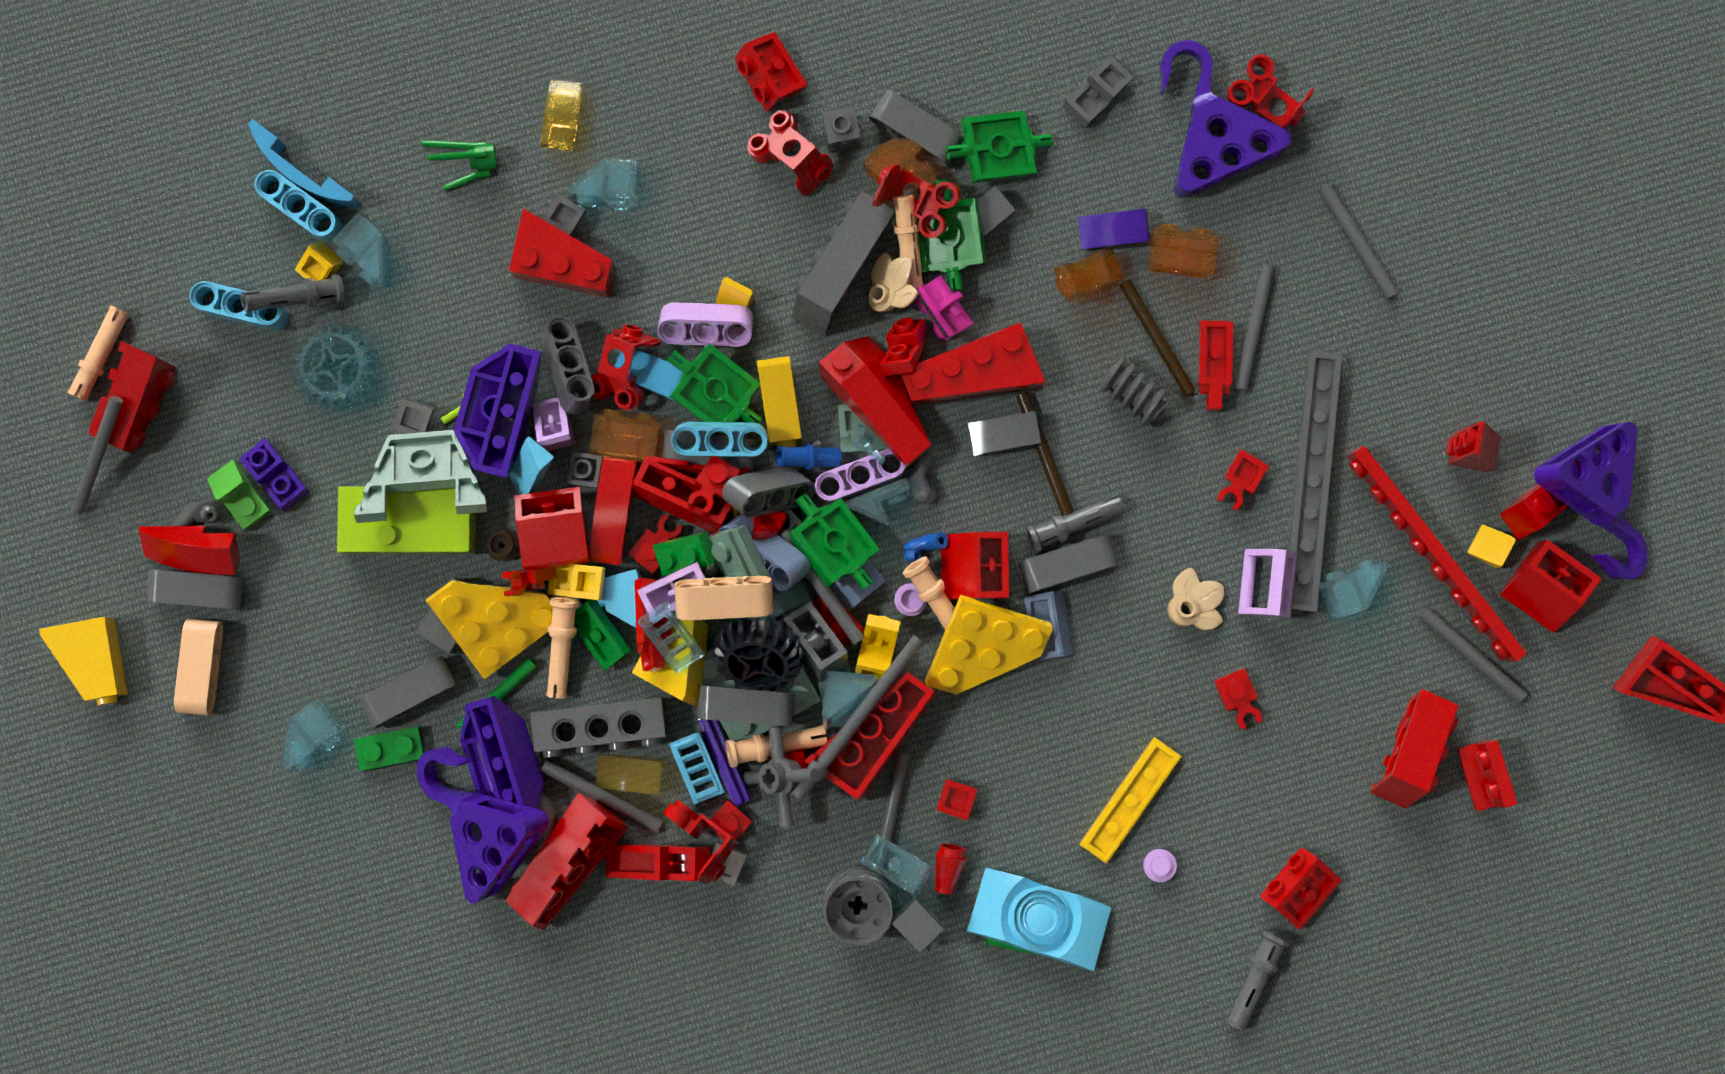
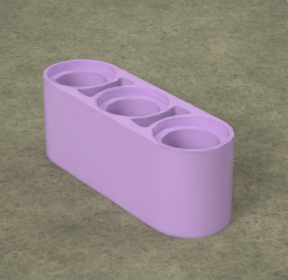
(692, 332)
(847, 487)

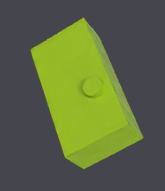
(414, 525)

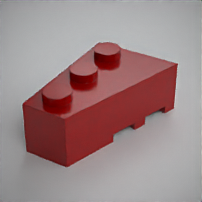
(558, 260)
(669, 484)
(1674, 681)

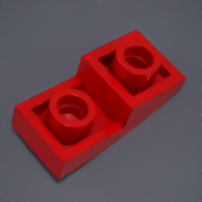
(905, 346)

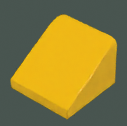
(319, 262)
(734, 293)
(1491, 546)

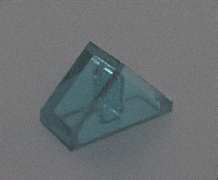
(843, 694)

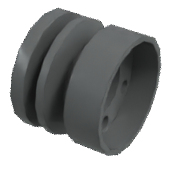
(862, 924)

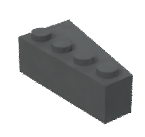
(840, 262)

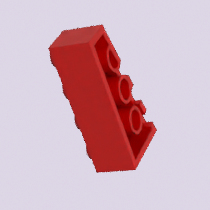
(979, 368)
(565, 860)

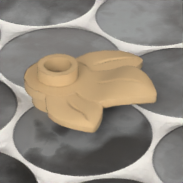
(892, 281)
(1199, 598)

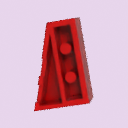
(140, 385)
(1417, 749)

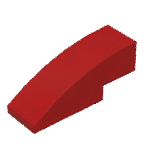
(612, 511)
(191, 548)
(656, 861)

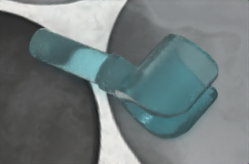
(865, 442)

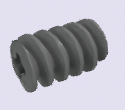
(1134, 392)

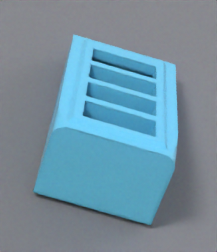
(676, 747)

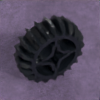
(758, 653)

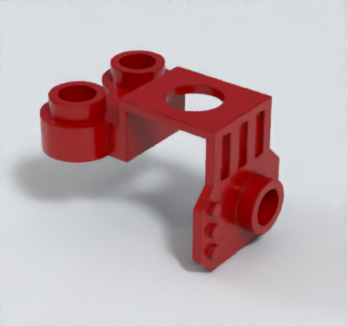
(1262, 91)
(808, 165)
(928, 206)
(619, 379)
(695, 825)

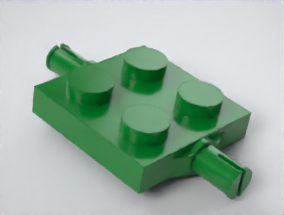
(998, 146)
(959, 245)
(714, 387)
(834, 542)

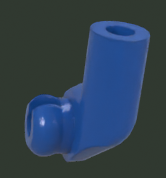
(924, 543)

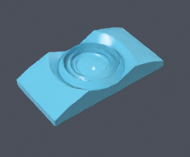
(1039, 919)

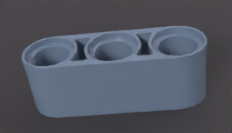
(782, 560)

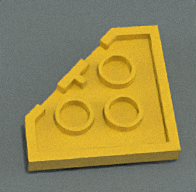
(488, 624)
(984, 644)

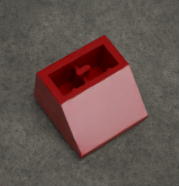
(551, 528)
(976, 565)
(1549, 585)

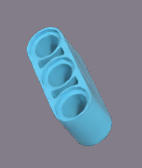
(288, 195)
(224, 302)
(705, 447)

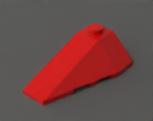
(876, 399)

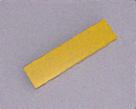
(1130, 800)

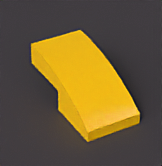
(578, 582)

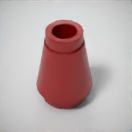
(948, 867)

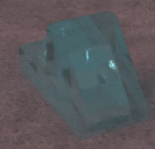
(870, 504)
(897, 864)

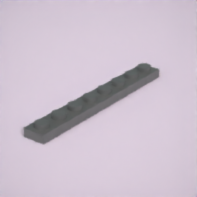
(1313, 475)

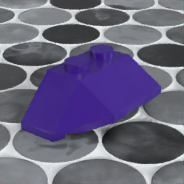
(498, 408)
(500, 753)

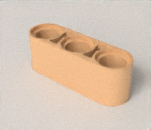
(723, 598)
(198, 667)

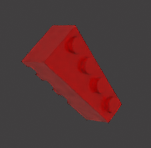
(878, 736)

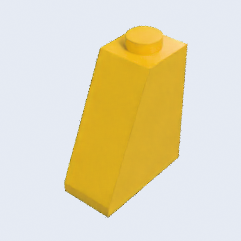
(779, 401)
(89, 657)
(686, 682)

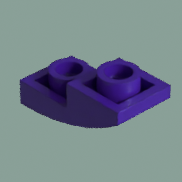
(1113, 228)
(274, 474)

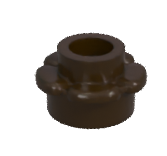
(497, 537)

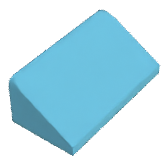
(530, 467)

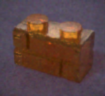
(1182, 252)
(625, 437)

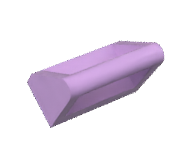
(1280, 583)

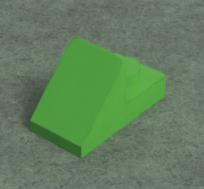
(239, 495)

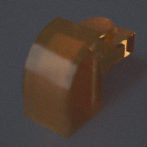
(902, 152)
(1088, 275)

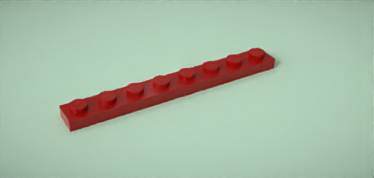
(1443, 565)

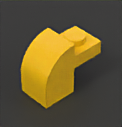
(877, 645)

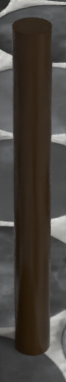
(1157, 337)
(1047, 461)

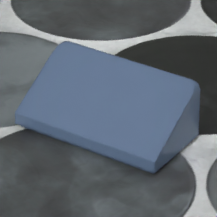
(1052, 608)

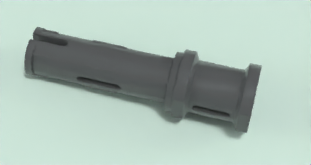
(307, 293)
(1061, 527)
(1263, 965)

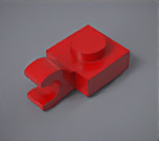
(528, 580)

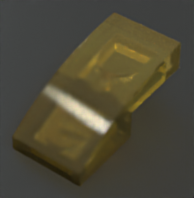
(561, 115)
(629, 774)

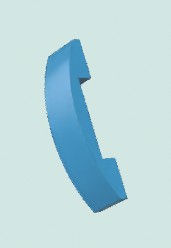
(328, 192)
(652, 373)

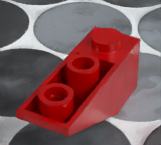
(1474, 447)
(1532, 511)

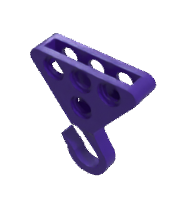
(1238, 124)
(1600, 489)
(482, 828)

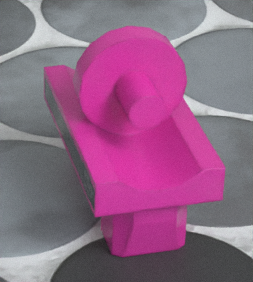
(943, 308)

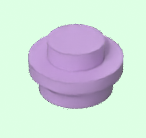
(908, 601)
(1159, 865)

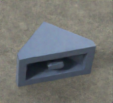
(849, 591)

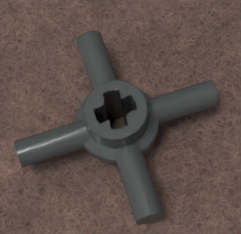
(780, 776)

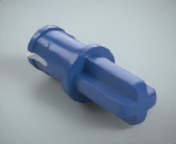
(808, 456)

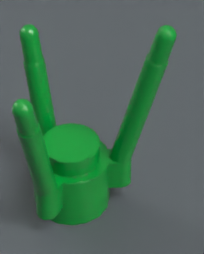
(479, 154)

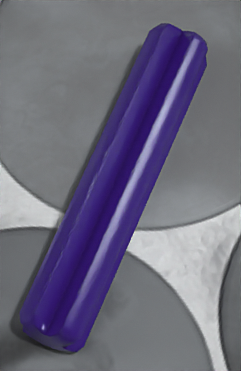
(731, 776)

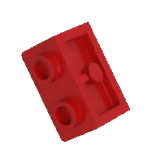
(769, 70)
(1486, 775)
(1300, 887)

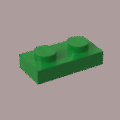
(684, 551)
(600, 634)
(389, 748)

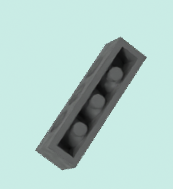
(547, 724)

